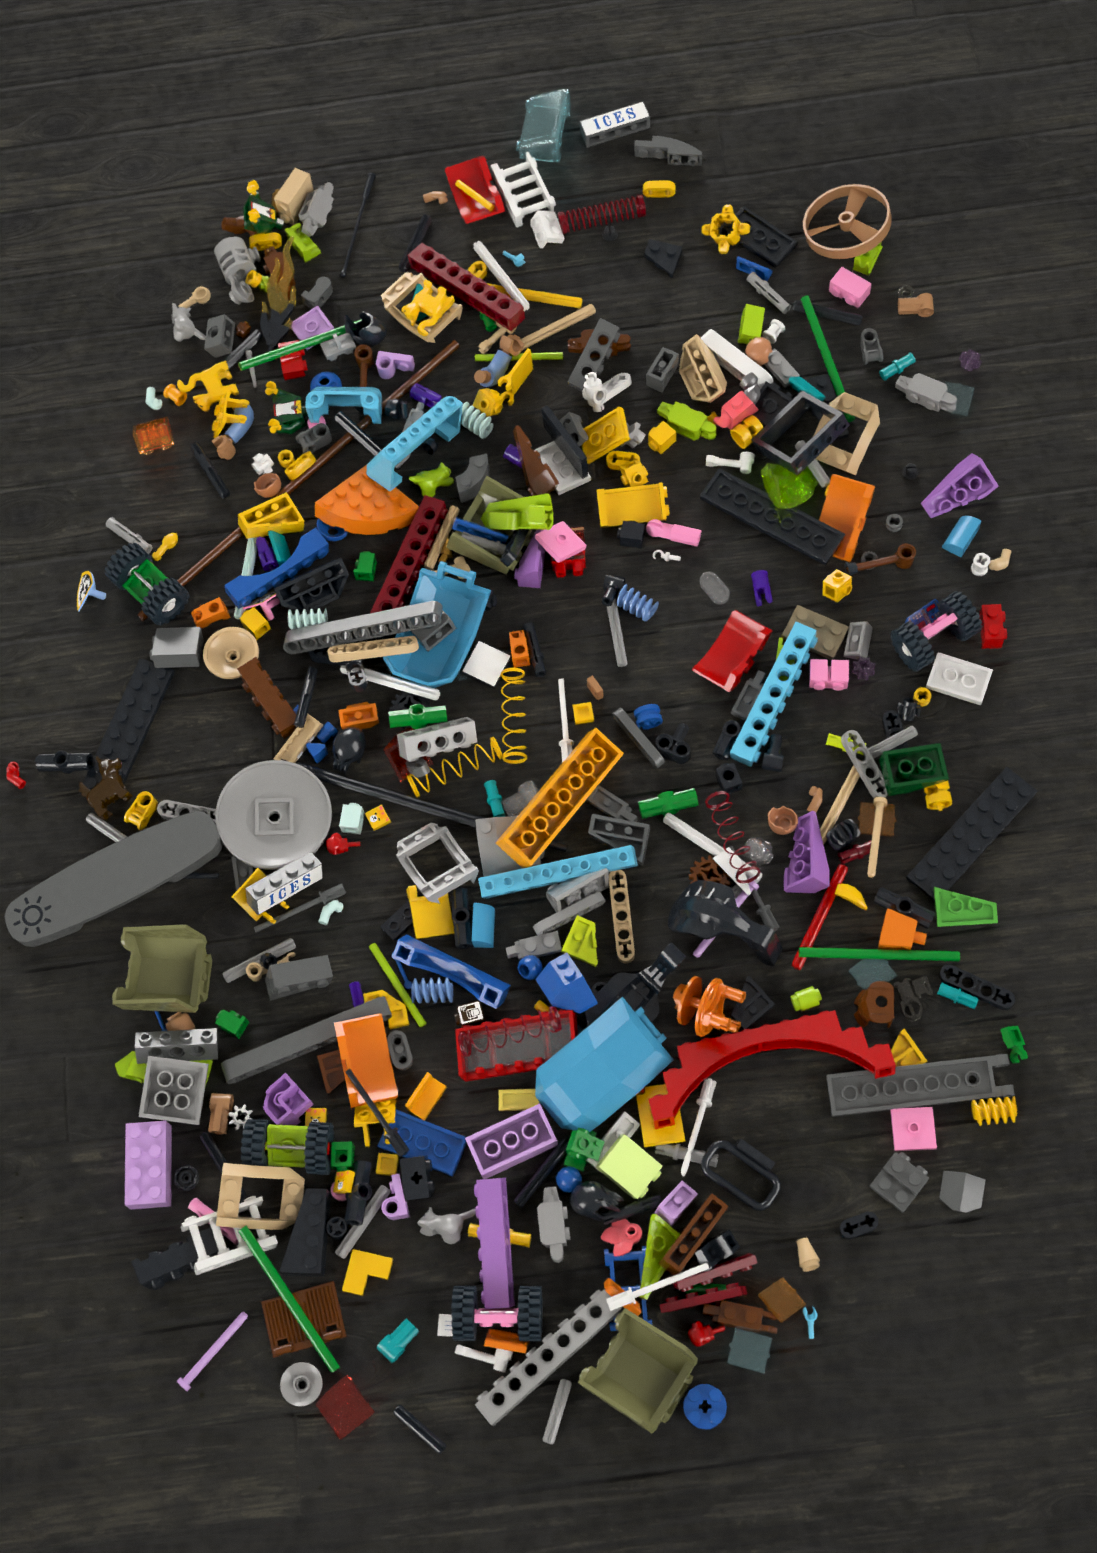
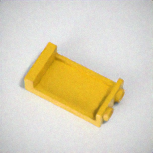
(632, 504)

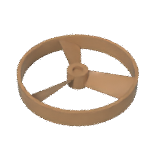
(867, 235)

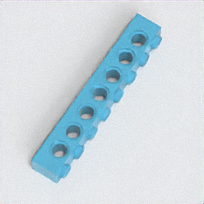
(799, 634)
(556, 871)

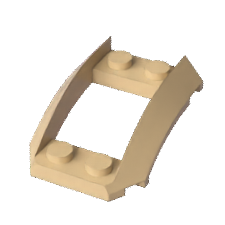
(400, 290)
(861, 409)
(231, 1191)

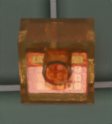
(153, 435)

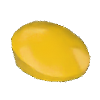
(851, 894)

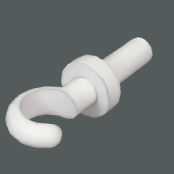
(666, 556)

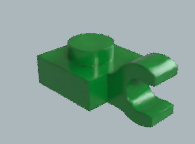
(1013, 1039)

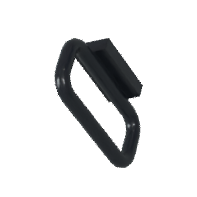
(752, 1158)

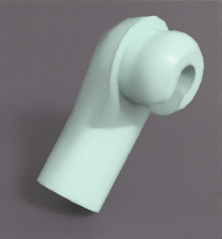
(151, 401)
(326, 912)

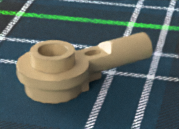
(200, 295)

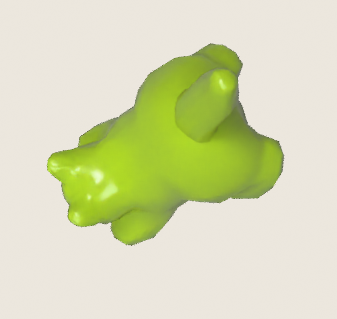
(430, 480)

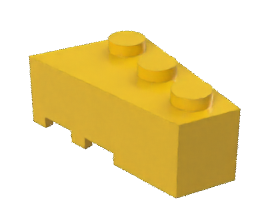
(273, 515)

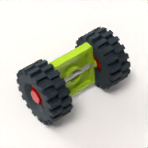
(288, 1145)

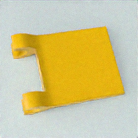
(516, 376)
(429, 917)

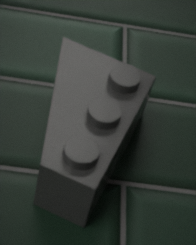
(620, 833)
(298, 976)

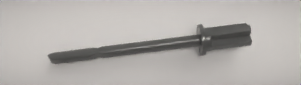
(325, 897)
(764, 910)

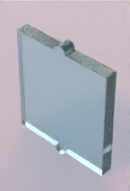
(963, 395)
(870, 971)
(749, 1350)

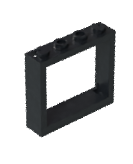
(786, 418)

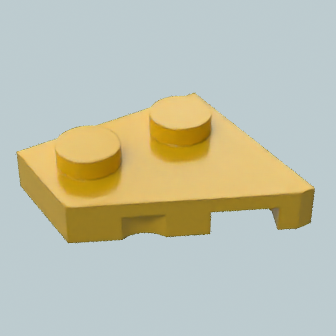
(906, 1052)

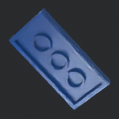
(428, 1139)

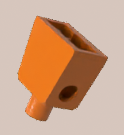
(899, 932)

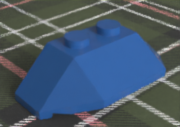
(566, 985)

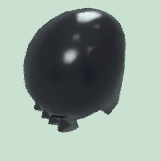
(368, 331)
(348, 745)
(590, 1196)

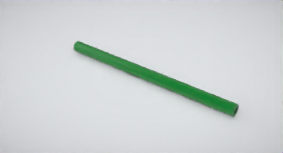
(823, 347)
(291, 348)
(879, 954)
(289, 1299)

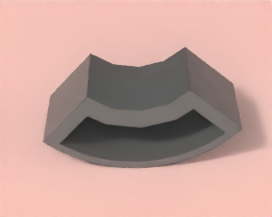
(473, 478)

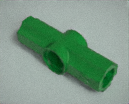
(417, 716)
(668, 803)

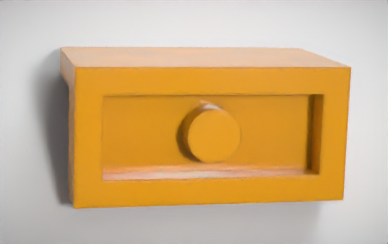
(425, 1097)

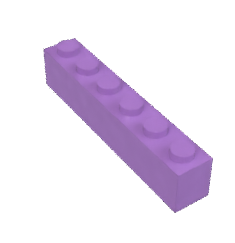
(495, 1243)

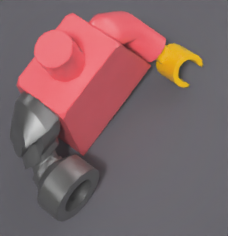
(739, 406)

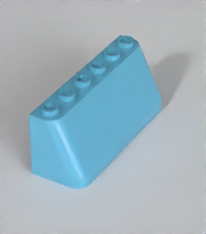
(440, 419)

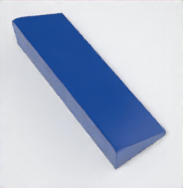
(479, 530)

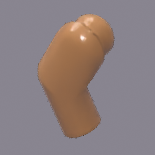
(441, 196)
(817, 794)

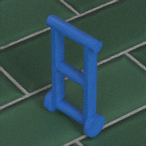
(633, 1255)

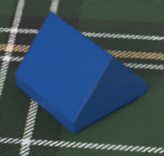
(317, 751)

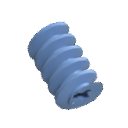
(635, 604)
(433, 990)

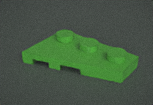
(959, 909)

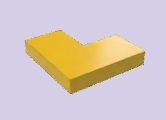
(362, 1265)

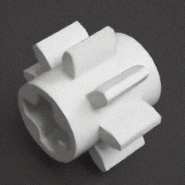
(262, 464)
(241, 1111)

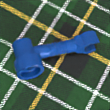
(326, 731)

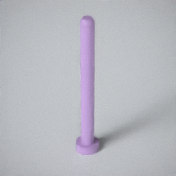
(212, 1351)

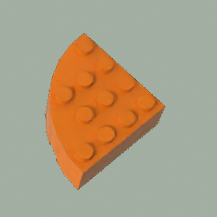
(365, 506)

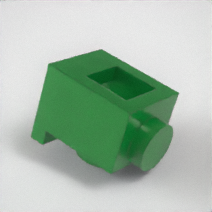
(365, 566)
(231, 1022)
(341, 1149)

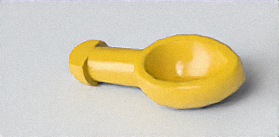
(168, 542)

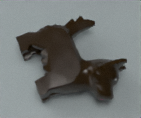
(108, 789)

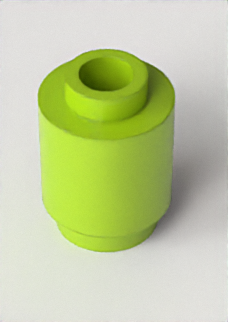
(806, 998)

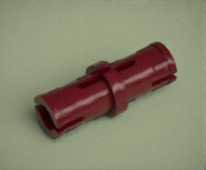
(856, 852)

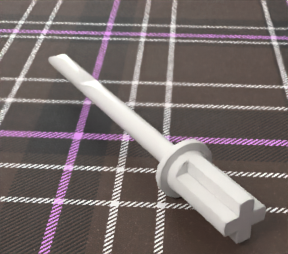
(565, 744)
(704, 1101)
(629, 1297)

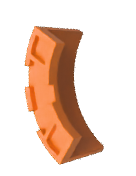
(846, 511)
(366, 1053)

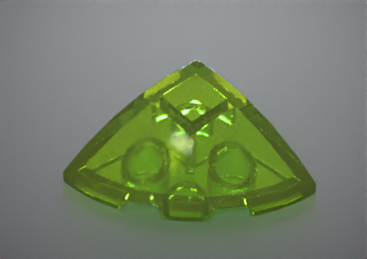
(786, 488)

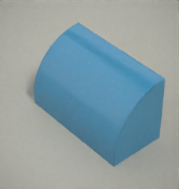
(962, 535)
(483, 925)

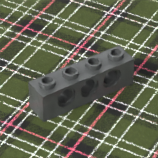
(602, 329)
(178, 1044)

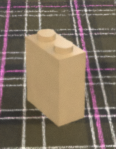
(292, 196)

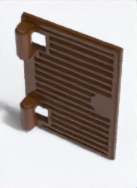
(321, 1308)

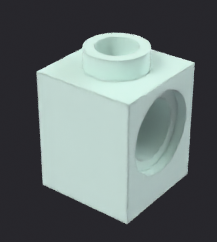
(352, 818)

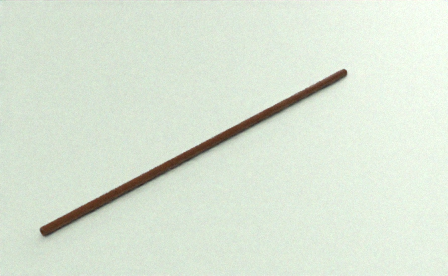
(320, 461)

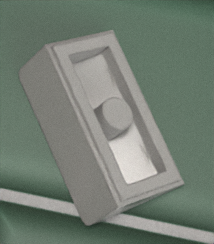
(858, 640)

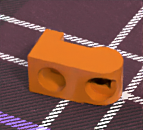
(210, 613)
(519, 649)

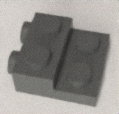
(899, 1181)

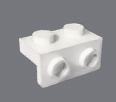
(546, 228)

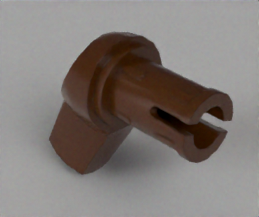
(235, 225)

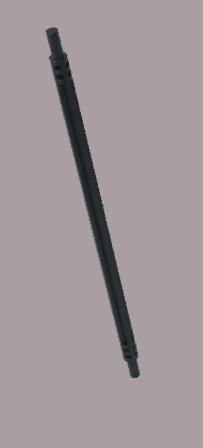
(403, 799)

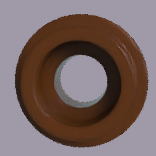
(243, 329)

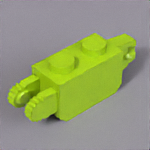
(687, 421)

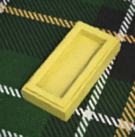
(517, 1099)

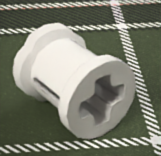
(774, 330)
(980, 564)

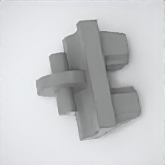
(338, 345)
(636, 436)

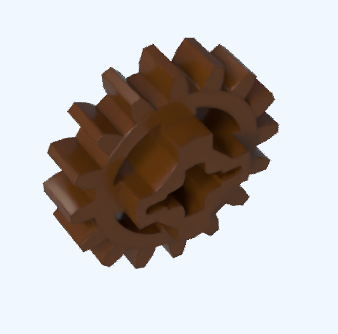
(703, 873)

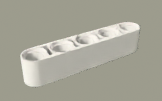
(733, 359)

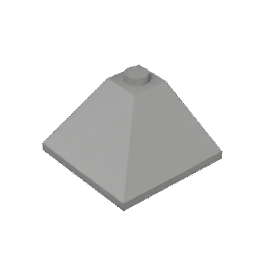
(492, 857)
(576, 889)
(173, 1090)

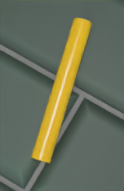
(474, 195)

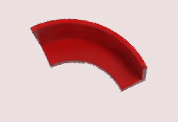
(478, 177)
(733, 651)

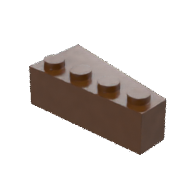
(268, 697)

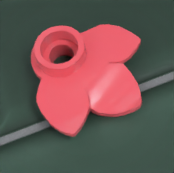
(620, 1238)

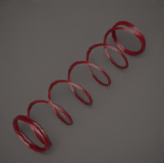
(740, 870)
(469, 1043)

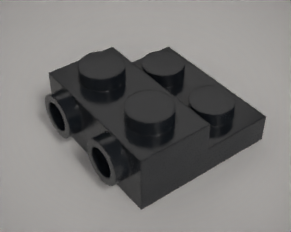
(771, 402)

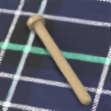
(880, 803)

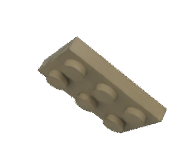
(829, 632)

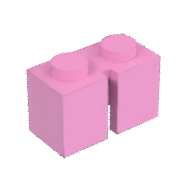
(849, 286)
(825, 676)

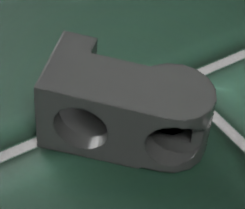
(318, 294)
(574, 428)

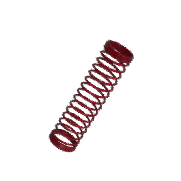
(639, 202)

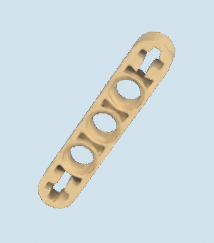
(373, 649)
(625, 924)

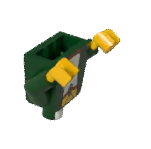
(258, 214)
(288, 411)

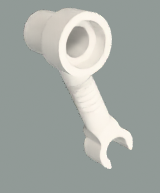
(745, 462)
(499, 1360)

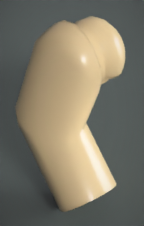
(1002, 562)

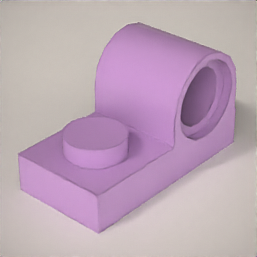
(392, 362)
(396, 1188)
(675, 1203)

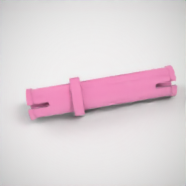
(202, 1210)

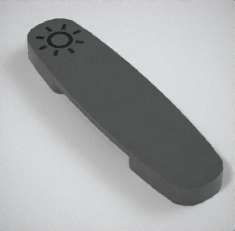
(113, 878)

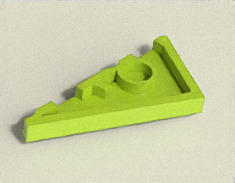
(659, 1240)

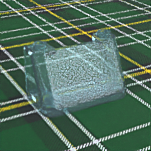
(544, 125)

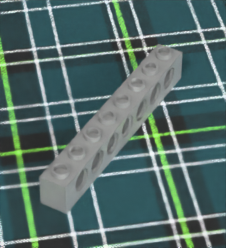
(486, 1404)

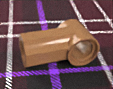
(920, 305)
(220, 1106)

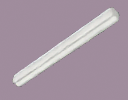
(499, 273)
(398, 683)
(701, 840)

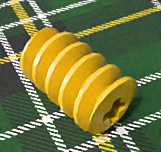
(994, 1111)

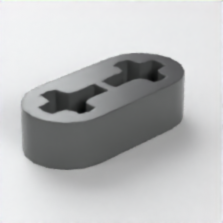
(418, 768)

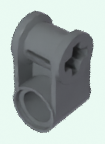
(871, 349)
(313, 438)

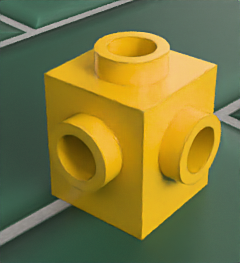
(488, 402)
(633, 474)
(837, 585)

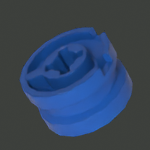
(648, 716)

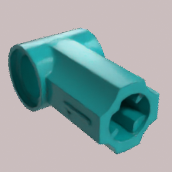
(393, 1345)

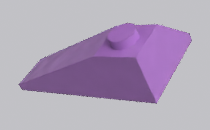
(962, 485)
(531, 565)
(808, 863)

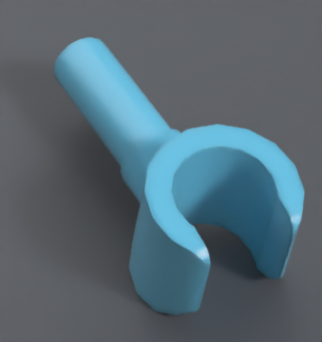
(518, 260)
(810, 1319)

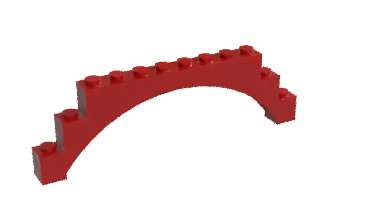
(813, 1032)

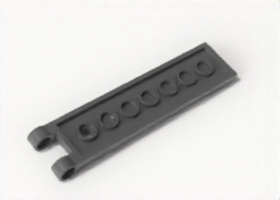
(917, 1086)

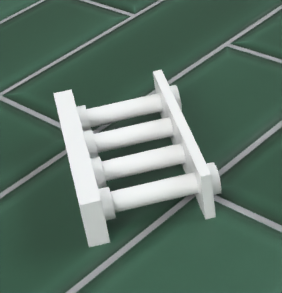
(511, 201)
(225, 1256)

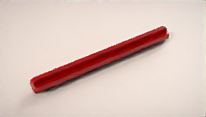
(820, 914)

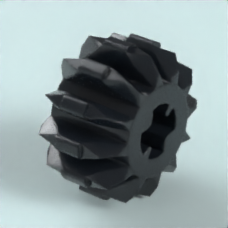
(843, 834)

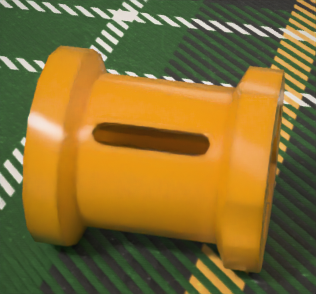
(174, 394)

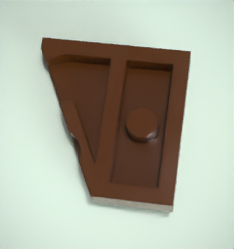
(331, 1069)

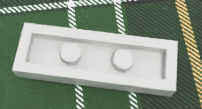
(624, 1125)

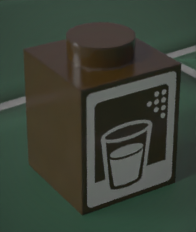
(469, 1014)

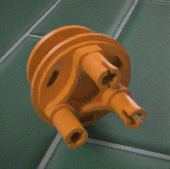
(709, 1007)

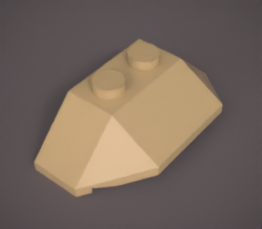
(701, 371)

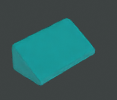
(800, 384)
(280, 547)

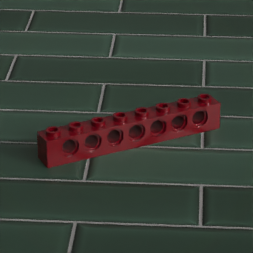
(467, 286)
(428, 508)

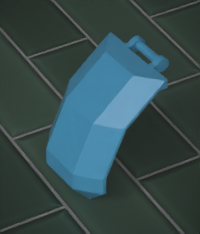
(465, 607)
(601, 1068)

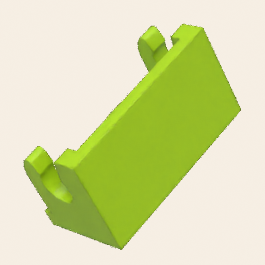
(302, 243)
(865, 262)
(751, 323)

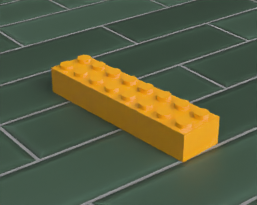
(559, 798)

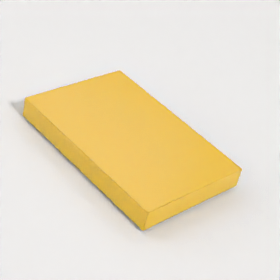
(605, 435)
(660, 1136)

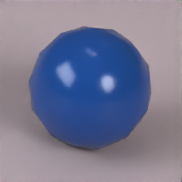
(530, 967)
(568, 1179)

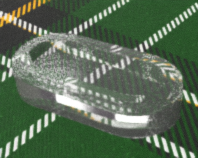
(714, 588)

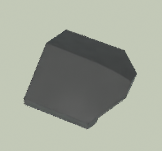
(961, 1191)

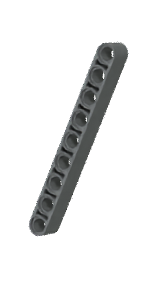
(363, 627)
(297, 1043)

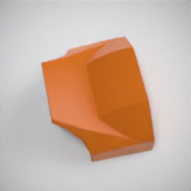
(359, 715)

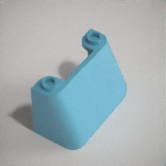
(322, 397)

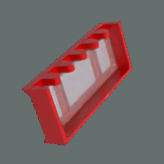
(514, 1056)

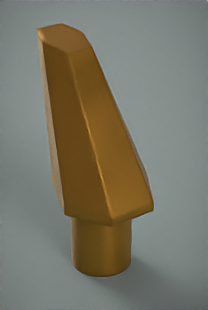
(446, 553)

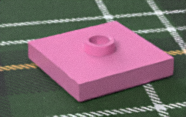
(560, 541)
(913, 1129)

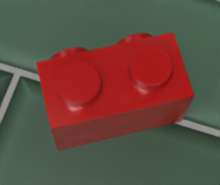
(992, 631)

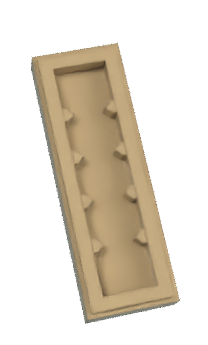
(297, 741)

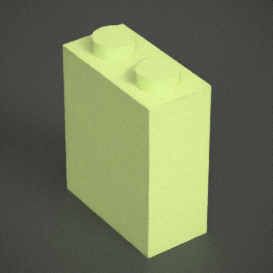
(629, 1167)

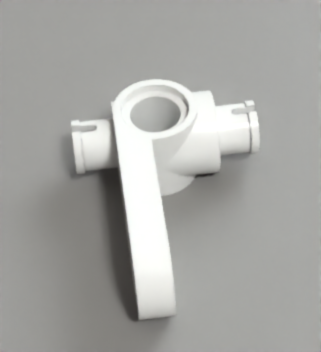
(599, 393)

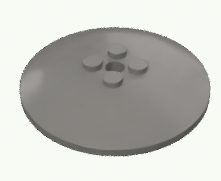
(268, 790)

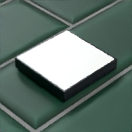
(486, 664)

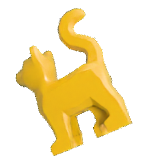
(428, 304)
(212, 381)

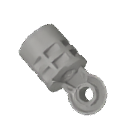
(235, 265)

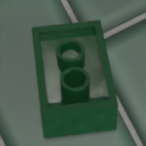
(913, 768)

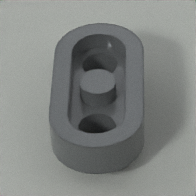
(399, 1051)

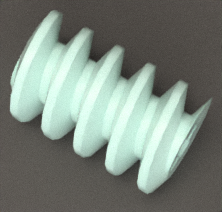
(475, 421)
(304, 619)

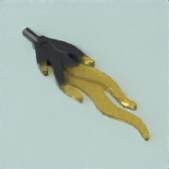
(281, 309)

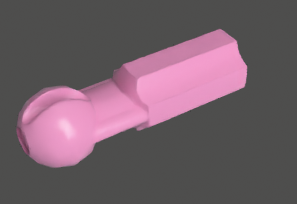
(674, 532)

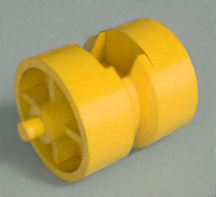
(938, 796)

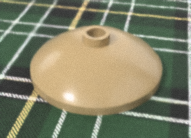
(225, 645)

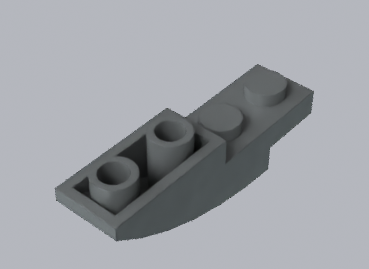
(663, 147)

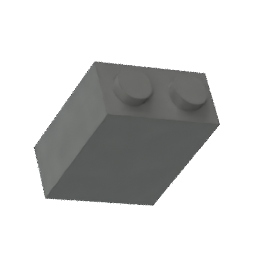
(177, 647)

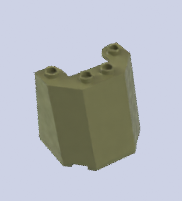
(490, 492)
(165, 969)
(641, 1372)

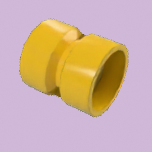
(746, 431)

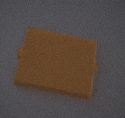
(867, 815)
(782, 1299)

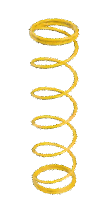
(506, 678)
(494, 744)

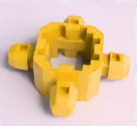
(718, 220)

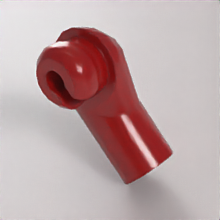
(13, 775)

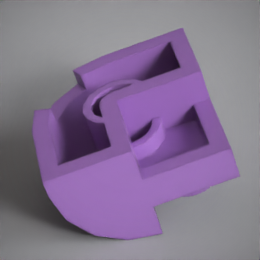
(285, 1102)

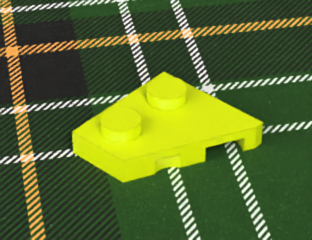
(581, 941)

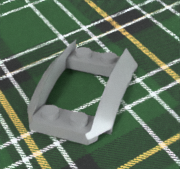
(445, 882)

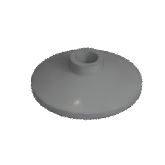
(290, 1384)

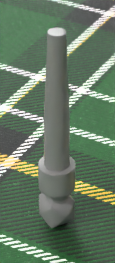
(248, 353)

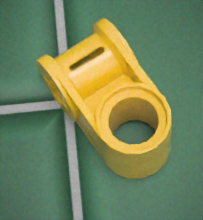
(139, 813)

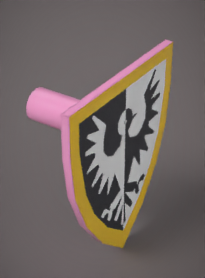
(266, 606)

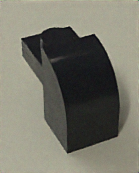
(717, 1249)

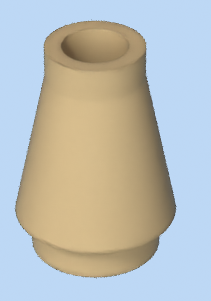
(807, 1257)

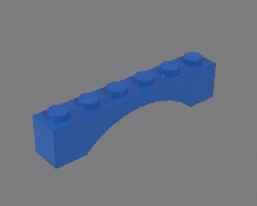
(247, 588)
(480, 984)

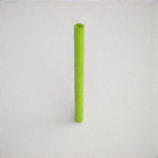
(535, 356)
(397, 985)

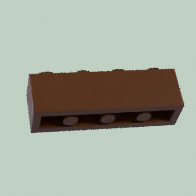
(693, 1235)

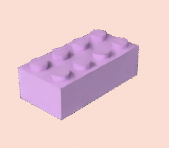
(511, 1141)
(148, 1165)

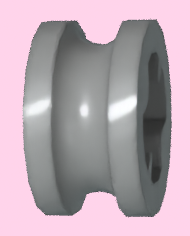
(254, 254)

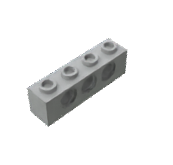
(409, 740)

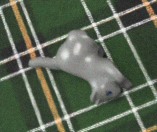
(183, 325)
(448, 1225)

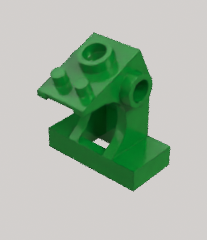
(582, 1146)

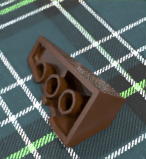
(538, 476)

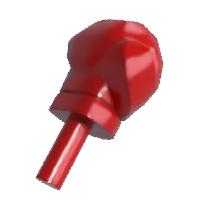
(338, 845)
(701, 1335)

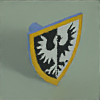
(86, 588)

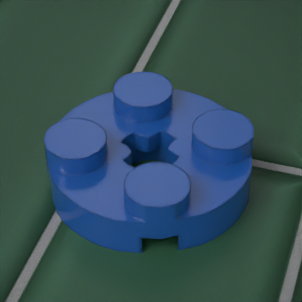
(713, 1397)

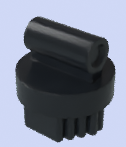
(396, 409)

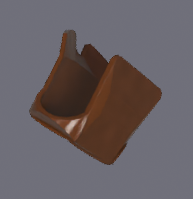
(868, 1008)

